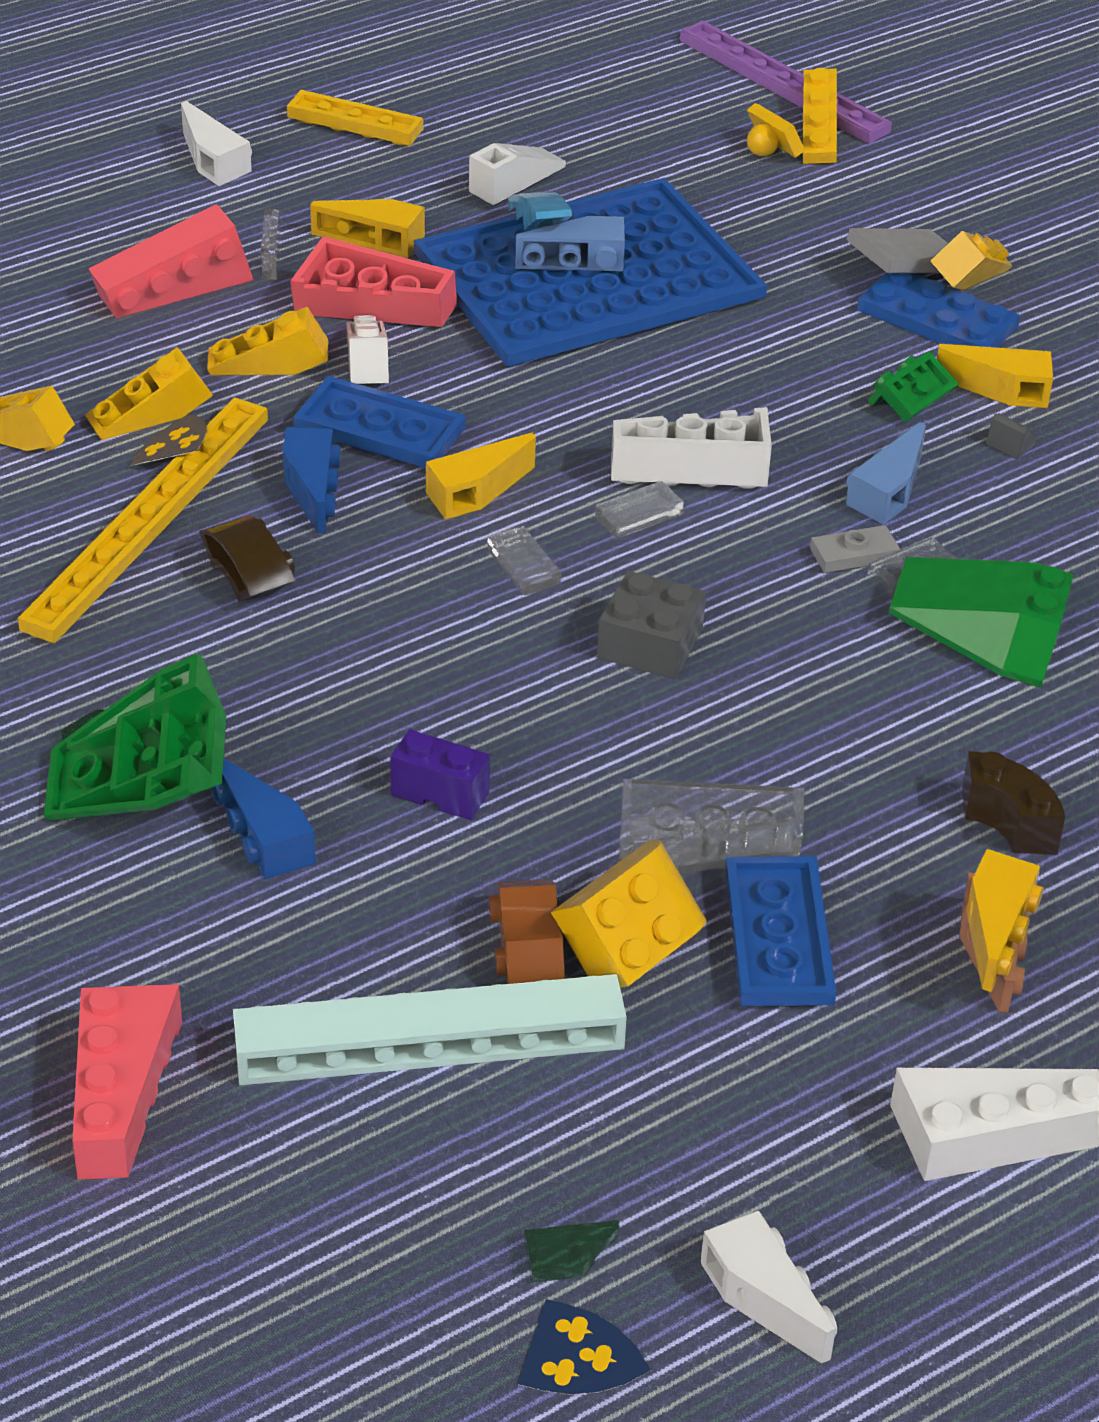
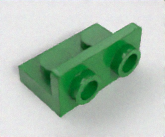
(914, 386)

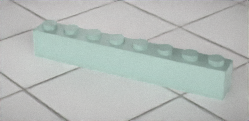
(428, 1029)

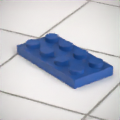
(937, 311)
(381, 421)
(779, 931)

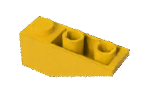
(971, 260)
(276, 348)
(1001, 374)
(152, 398)
(478, 475)
(996, 911)

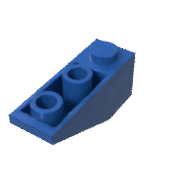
(310, 472)
(269, 822)

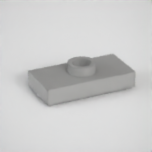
(852, 548)

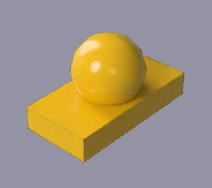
(771, 133)

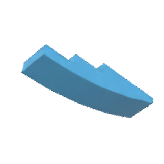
(539, 209)

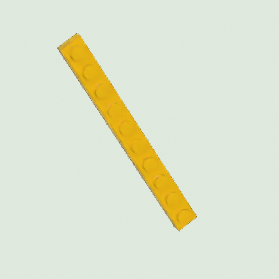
(140, 523)

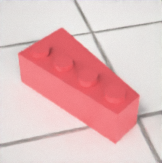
(174, 265)
(358, 280)
(120, 1060)

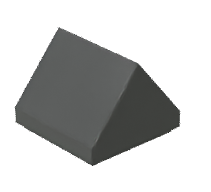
(1009, 436)

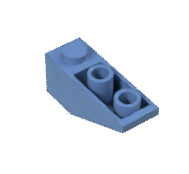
(574, 245)
(885, 481)

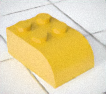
(630, 915)

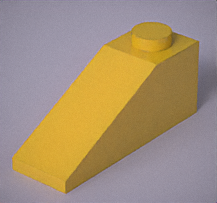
(373, 224)
(33, 419)

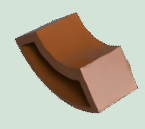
(528, 932)

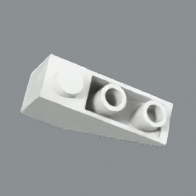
(215, 148)
(507, 169)
(367, 350)
(761, 1281)

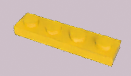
(820, 116)
(355, 117)

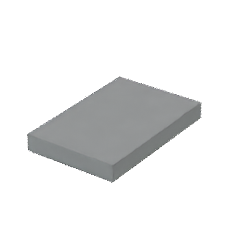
(898, 248)

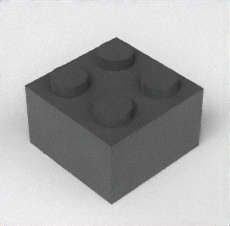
(651, 624)

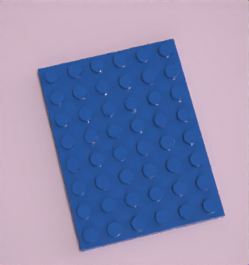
(669, 273)

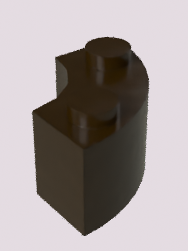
(248, 556)
(1013, 803)

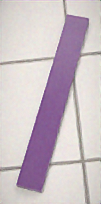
(779, 78)

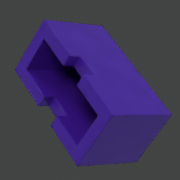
(440, 773)

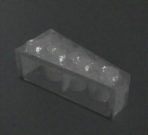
(711, 821)

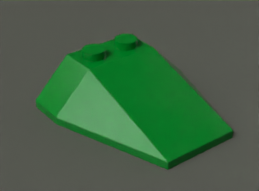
(987, 610)
(143, 749)

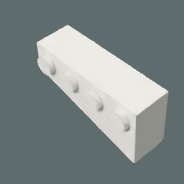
(693, 450)
(993, 1115)

